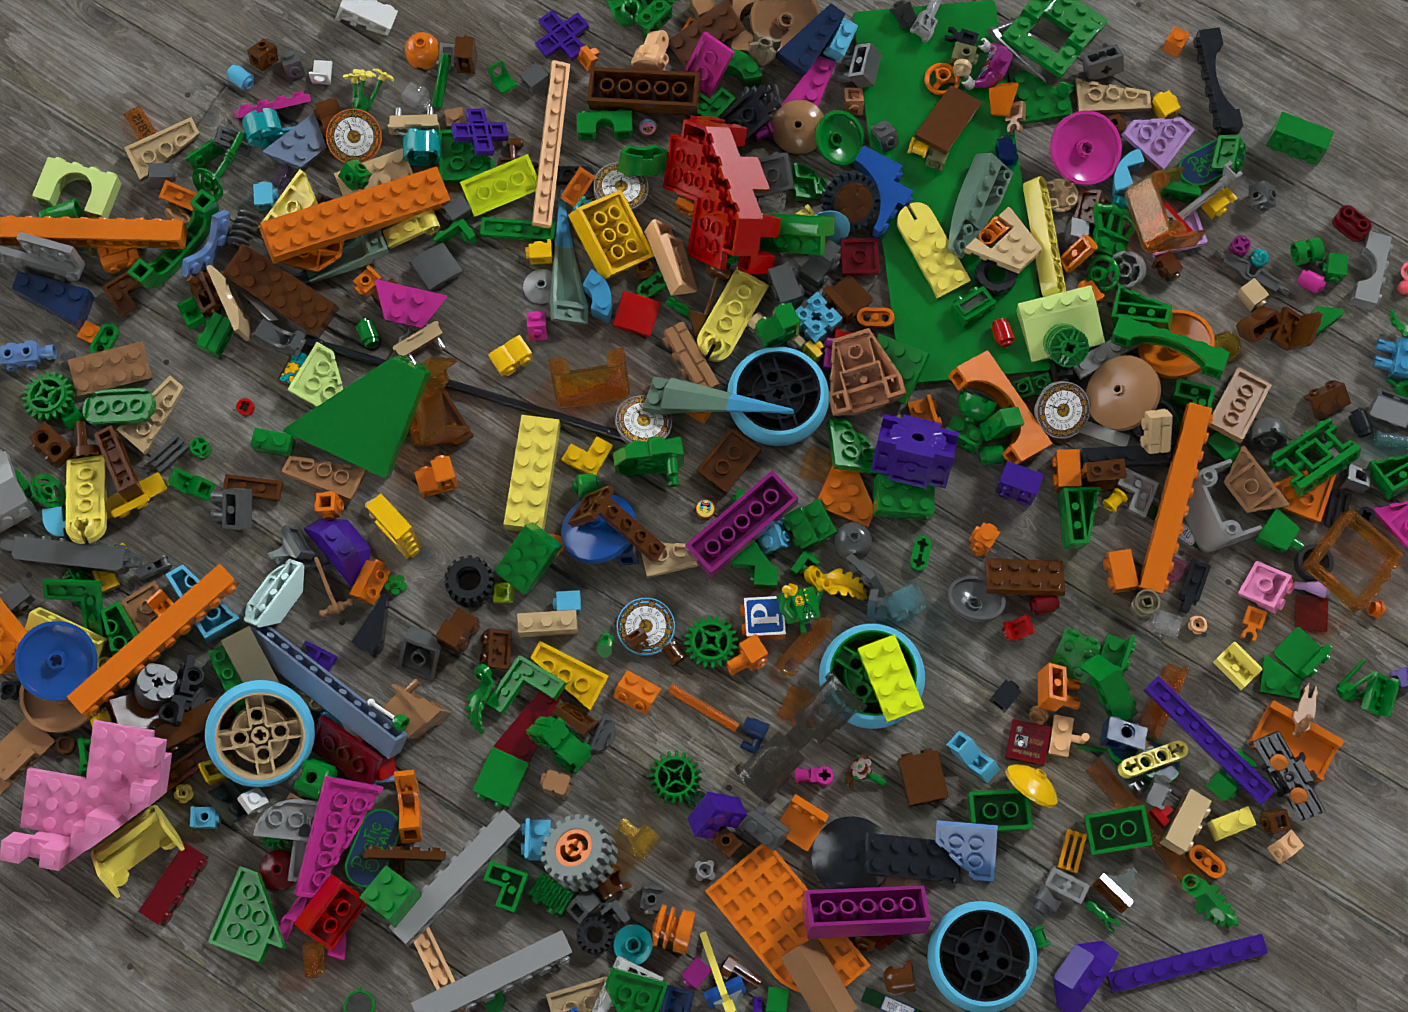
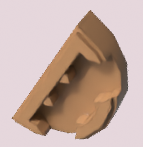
(175, 212)

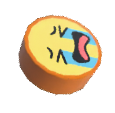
(705, 509)

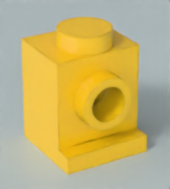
(540, 252)

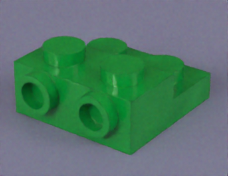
(809, 525)

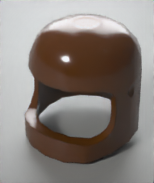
(613, 884)
(899, 980)

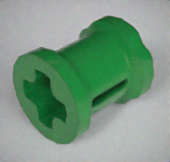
(1039, 937)

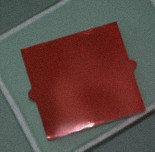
(1311, 613)

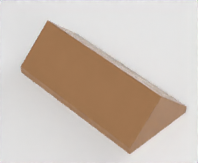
(817, 979)

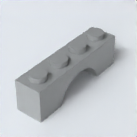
(1376, 250)

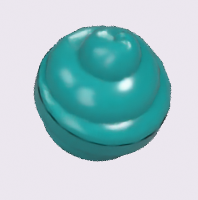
(1259, 258)

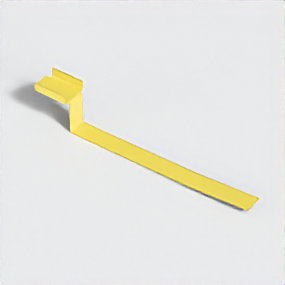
(727, 1003)

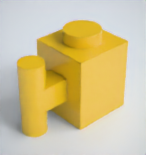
(1218, 203)

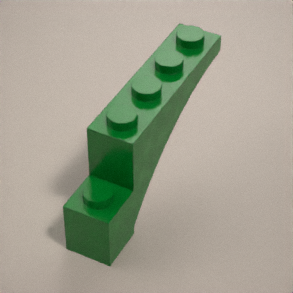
(764, 572)

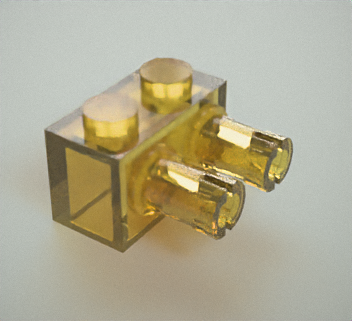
(642, 840)

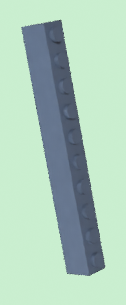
(330, 692)

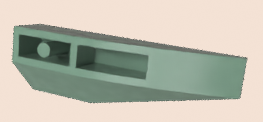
(977, 200)

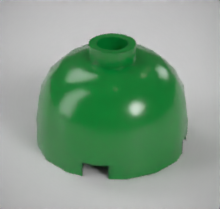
(975, 407)

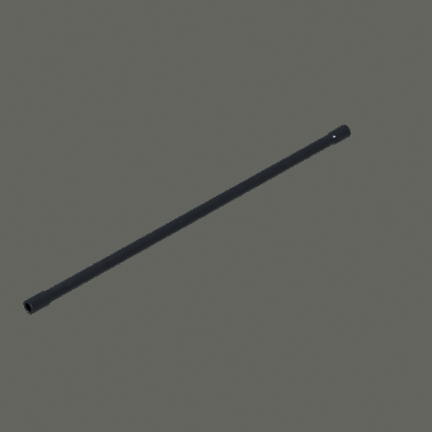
(611, 433)

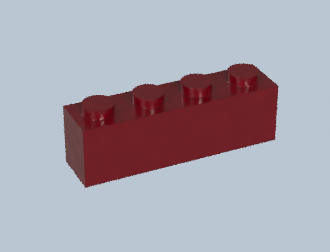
(173, 884)

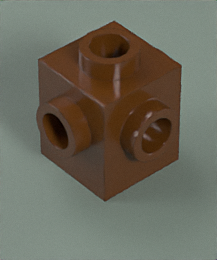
(263, 54)

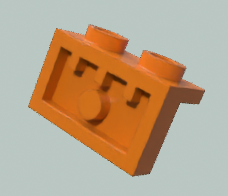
(924, 409)

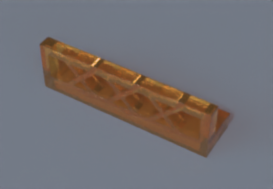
(1155, 717)

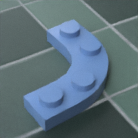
(212, 248)

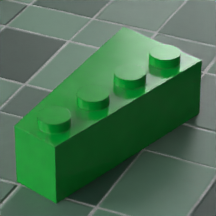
(119, 630)

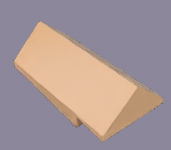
(671, 258)

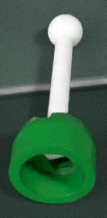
(399, 721)

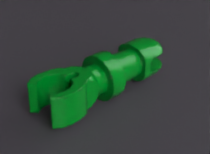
(1102, 915)

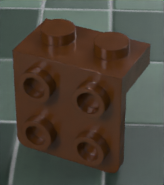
(847, 297)
(1295, 329)

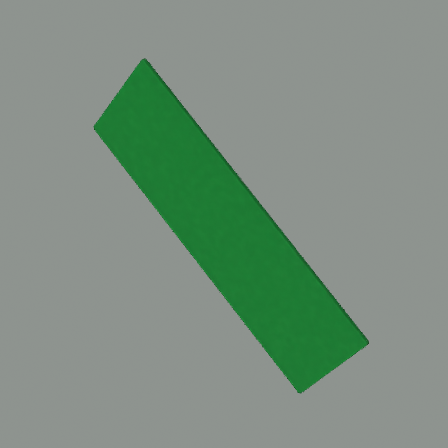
(906, 103)

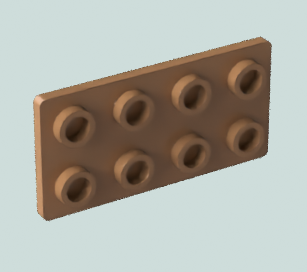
(20, 751)

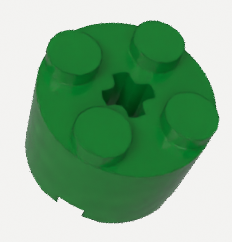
(571, 753)

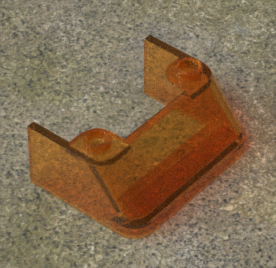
(1150, 218)
(430, 419)

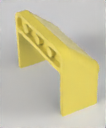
(131, 845)

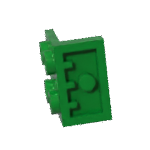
(1118, 650)

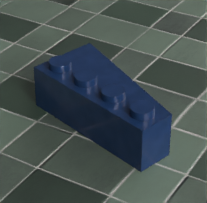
(807, 44)
(57, 298)

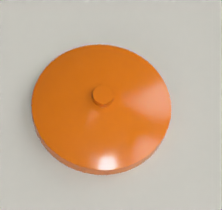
(1170, 363)

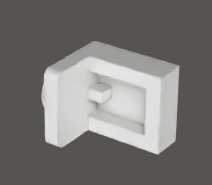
(253, 800)

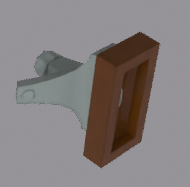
(1116, 889)

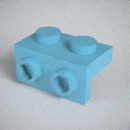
(774, 538)

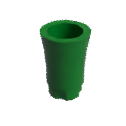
(68, 209)

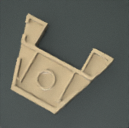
(1013, 250)

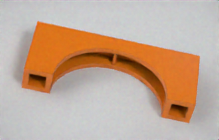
(986, 376)

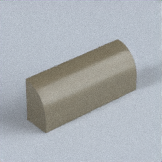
(249, 659)

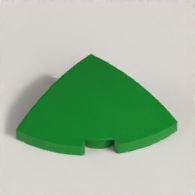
(807, 183)

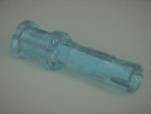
(1389, 440)

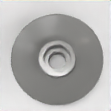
(535, 293)

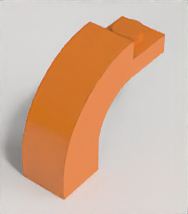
(409, 806)

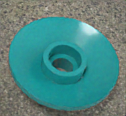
(624, 943)

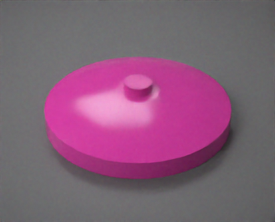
(1085, 147)

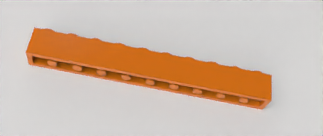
(97, 232)
(1175, 498)
(153, 640)

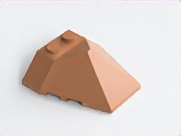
(862, 375)

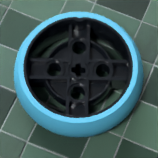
(810, 386)
(1020, 970)

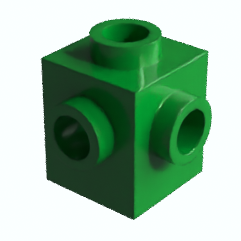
(355, 175)

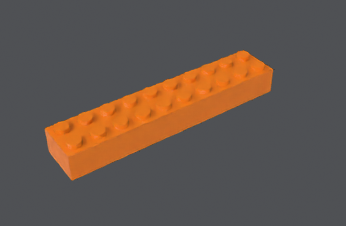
(353, 214)

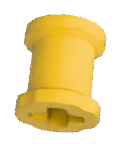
(918, 148)
(1114, 500)

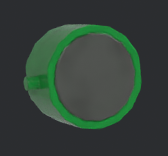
(359, 1002)

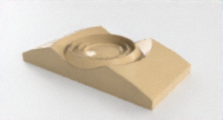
(232, 304)

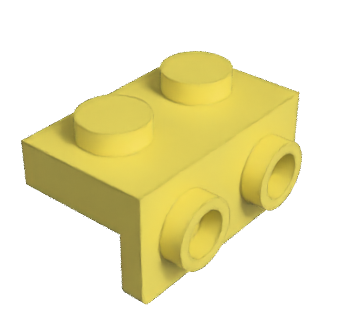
(1237, 665)

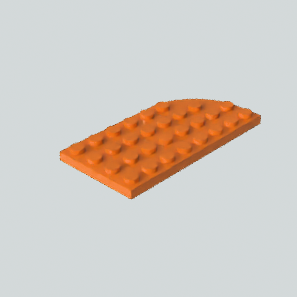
(765, 908)

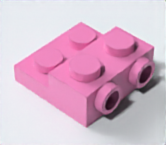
(1267, 587)

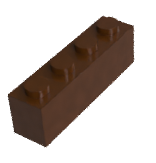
(191, 727)

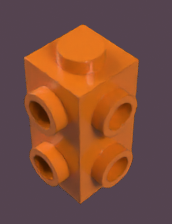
(983, 539)
(370, 581)

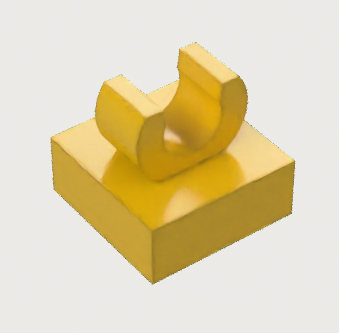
(813, 350)

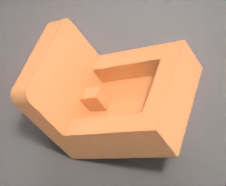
(1285, 847)

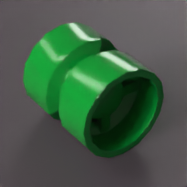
(1307, 251)

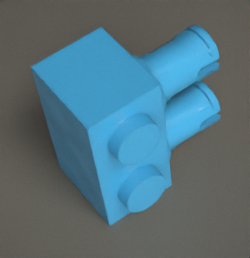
(1398, 363)

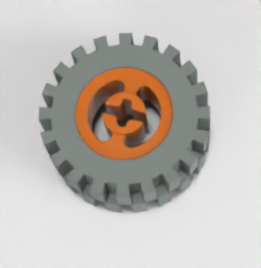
(590, 863)

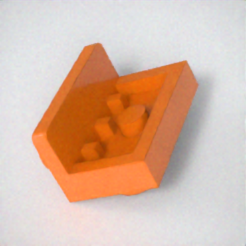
(636, 692)

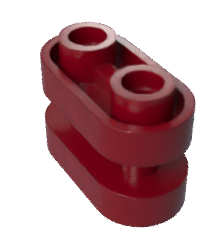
(1351, 223)

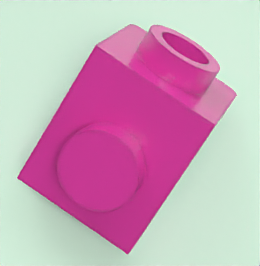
(537, 326)

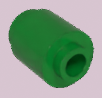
(367, 332)
(992, 455)

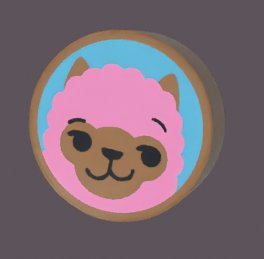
(647, 128)

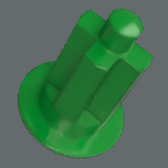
(1064, 89)

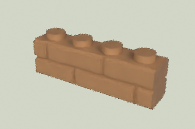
(689, 356)

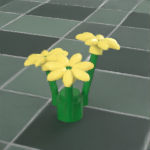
(360, 101)

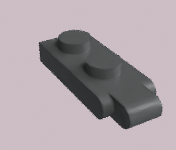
(1135, 783)

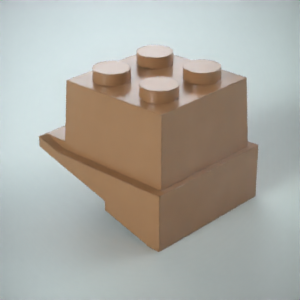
(422, 713)

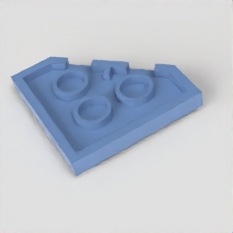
(970, 846)

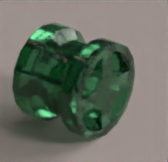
(697, 797)

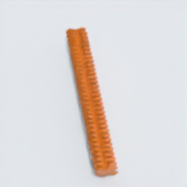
(707, 711)

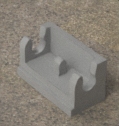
(1066, 884)

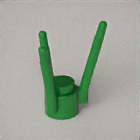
(1347, 690)

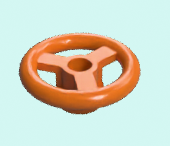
(941, 70)

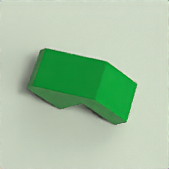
(1222, 447)
(190, 485)

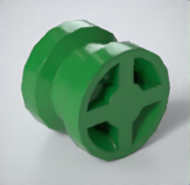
(198, 444)

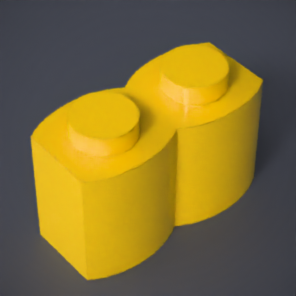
(510, 356)

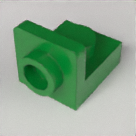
(800, 565)

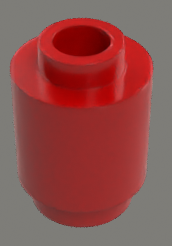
(1002, 332)

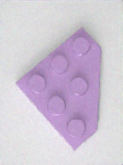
(1158, 138)

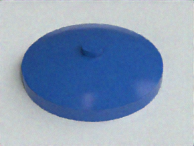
(595, 540)
(55, 659)

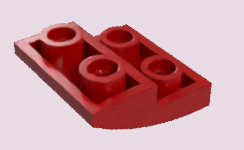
(636, 314)

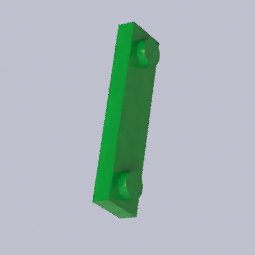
(515, 229)

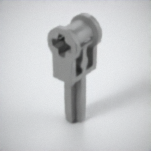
(925, 21)

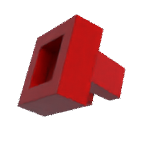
(1160, 815)

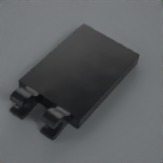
(751, 111)

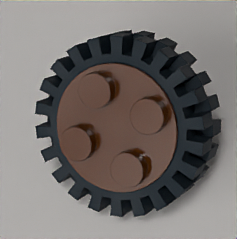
(852, 196)

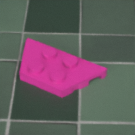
(407, 304)
(1395, 520)

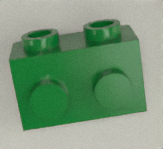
(1380, 695)

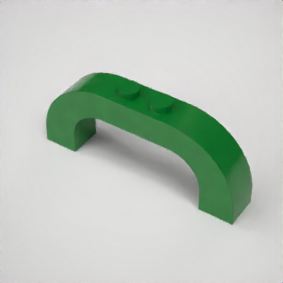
(171, 260)

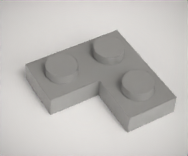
(1142, 492)

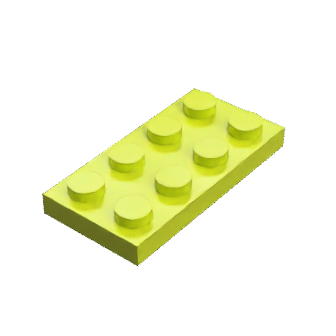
(500, 185)
(890, 678)

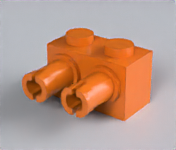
(751, 656)
(1054, 686)

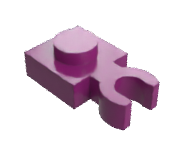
(826, 363)

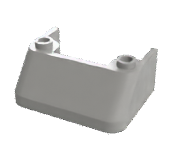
(1204, 519)

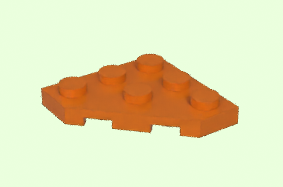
(847, 497)
(1309, 506)

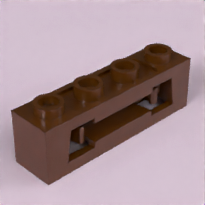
(118, 463)

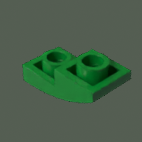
(1031, 387)

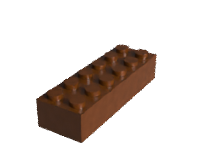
(644, 91)
(280, 291)

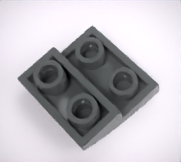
(435, 267)

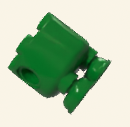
(311, 770)

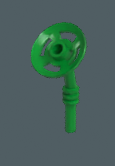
(212, 180)
(47, 491)

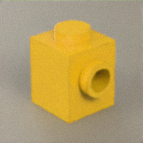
(1165, 105)

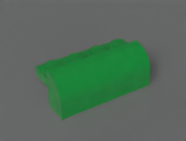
(800, 234)

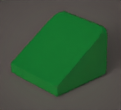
(72, 417)

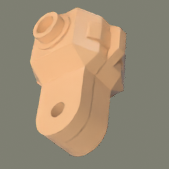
(652, 54)

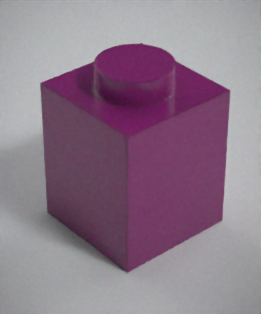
(695, 974)

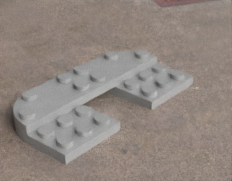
(43, 258)

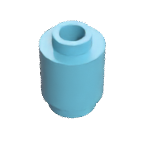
(240, 77)

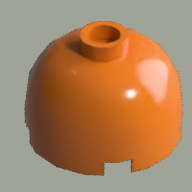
(422, 50)

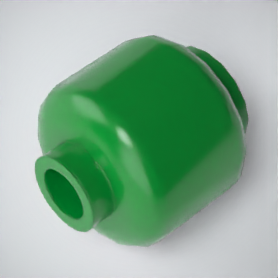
(585, 484)

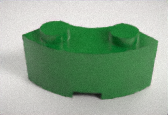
(744, 69)
(642, 161)
(1223, 784)

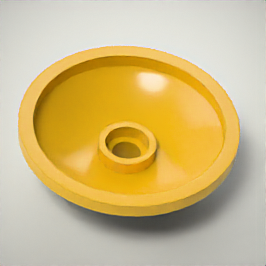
(1032, 784)

